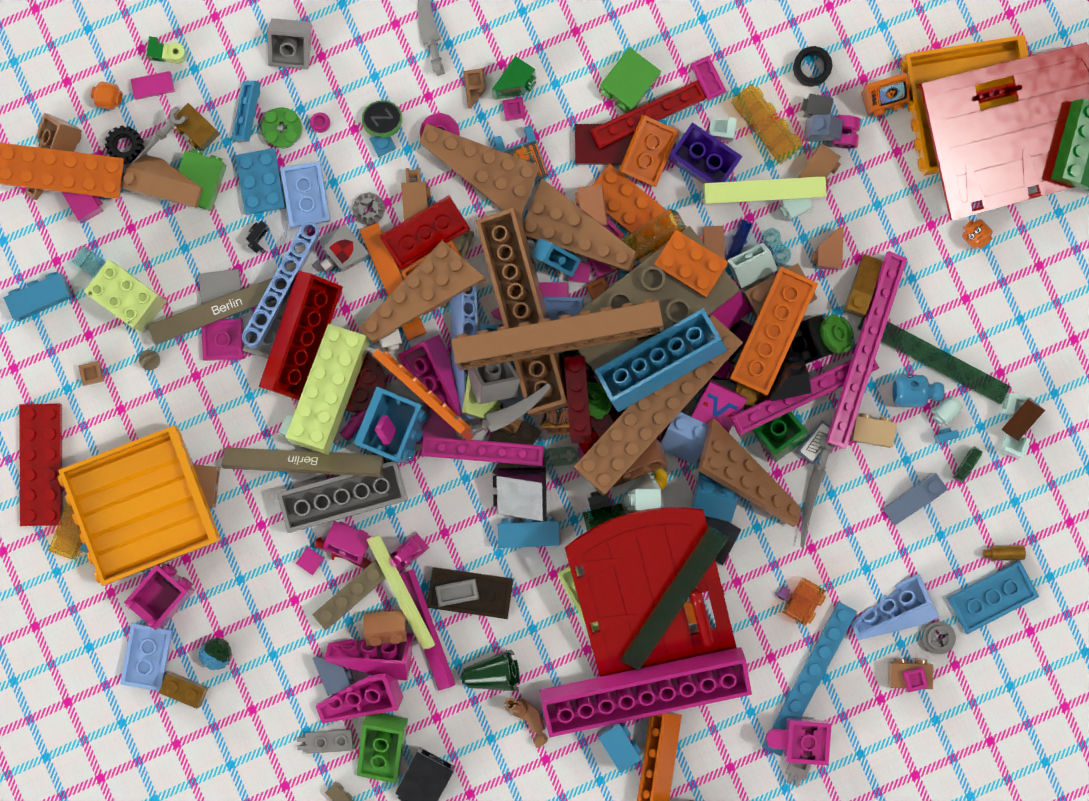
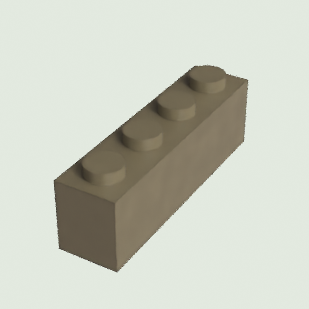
(349, 595)

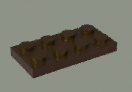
(492, 590)

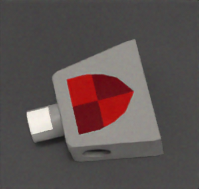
(344, 250)

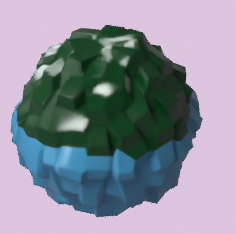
(215, 654)

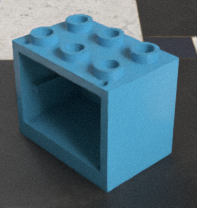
(407, 417)

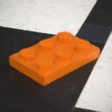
(649, 150)
(691, 263)

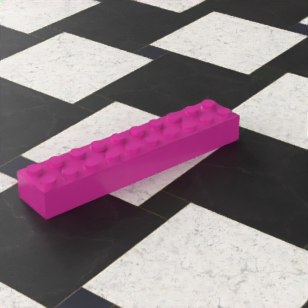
(645, 692)

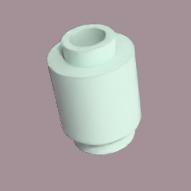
(947, 410)

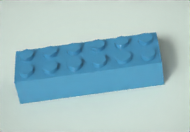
(660, 360)

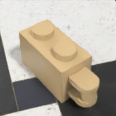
(874, 431)

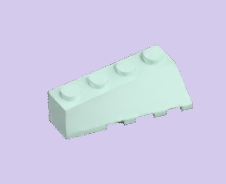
(643, 494)

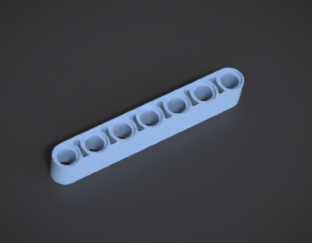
(280, 275)
(463, 322)

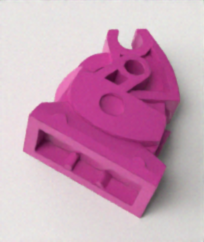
(408, 552)

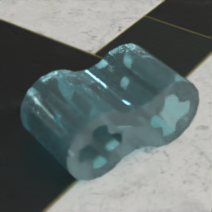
(776, 246)
(88, 261)

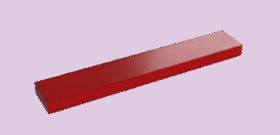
(656, 109)

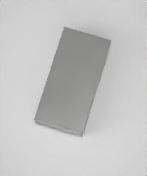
(457, 592)

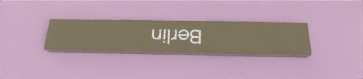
(211, 312)
(302, 462)

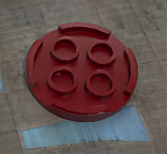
(369, 377)

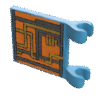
(527, 151)

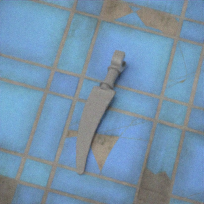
(430, 34)
(162, 133)
(506, 416)
(814, 485)

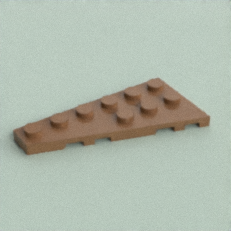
(492, 172)
(572, 229)
(428, 286)
(737, 470)

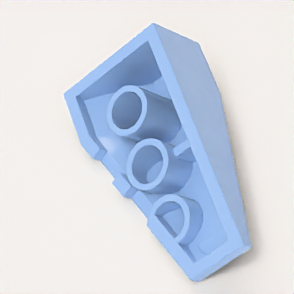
(902, 609)

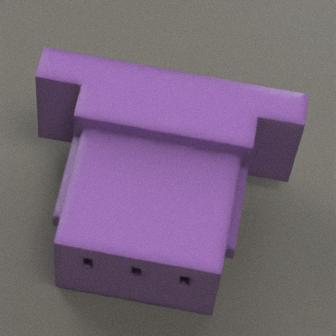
(783, 593)

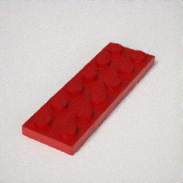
(39, 464)

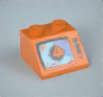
(886, 95)

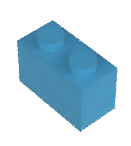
(555, 257)

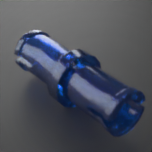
(739, 239)

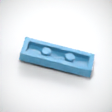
(246, 111)

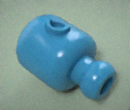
(915, 391)

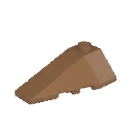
(56, 135)
(159, 180)

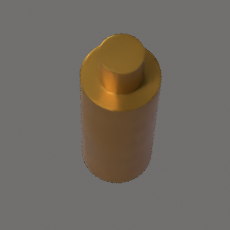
(1002, 553)

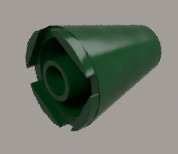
(493, 673)

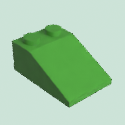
(382, 747)

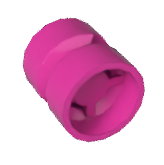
(850, 125)

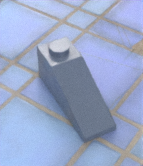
(915, 498)

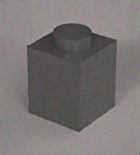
(816, 105)

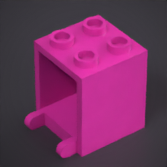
(156, 599)

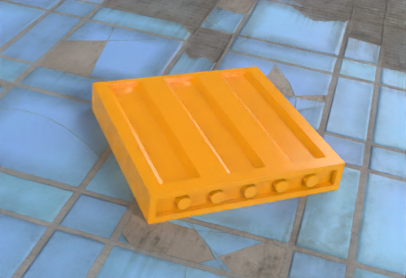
(950, 61)
(138, 505)

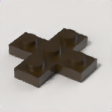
(525, 435)

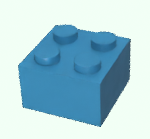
(714, 498)
(619, 746)

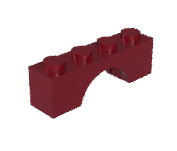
(577, 399)

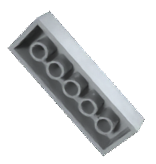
(341, 498)

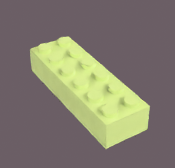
(328, 389)

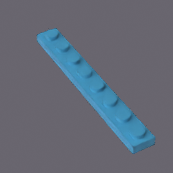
(814, 668)

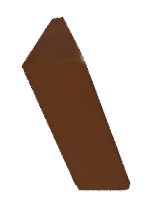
(1023, 419)

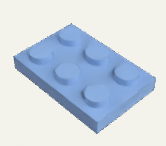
(305, 194)
(146, 657)

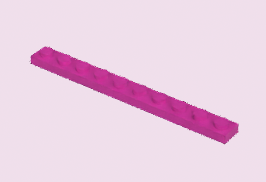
(866, 350)

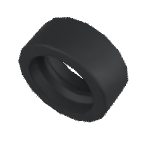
(812, 50)

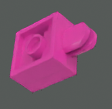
(801, 739)

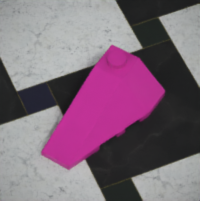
(432, 367)
(373, 660)
(366, 697)

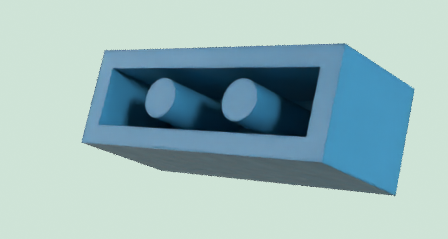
(38, 296)
(528, 533)

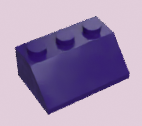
(704, 156)

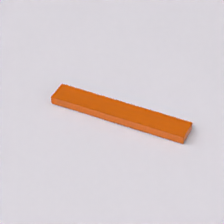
(388, 272)

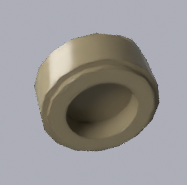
(149, 359)

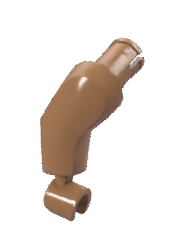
(529, 713)

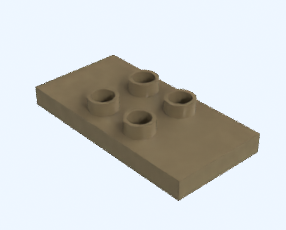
(674, 298)

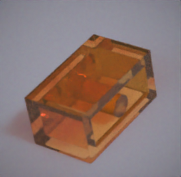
(804, 601)

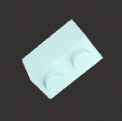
(752, 265)

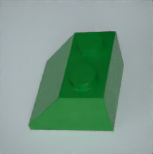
(515, 80)
(781, 435)

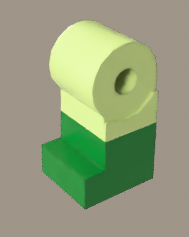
(164, 52)

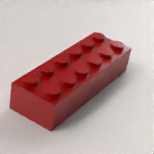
(300, 334)

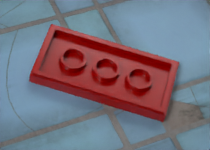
(424, 231)

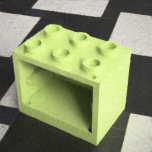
(125, 296)

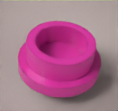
(320, 122)

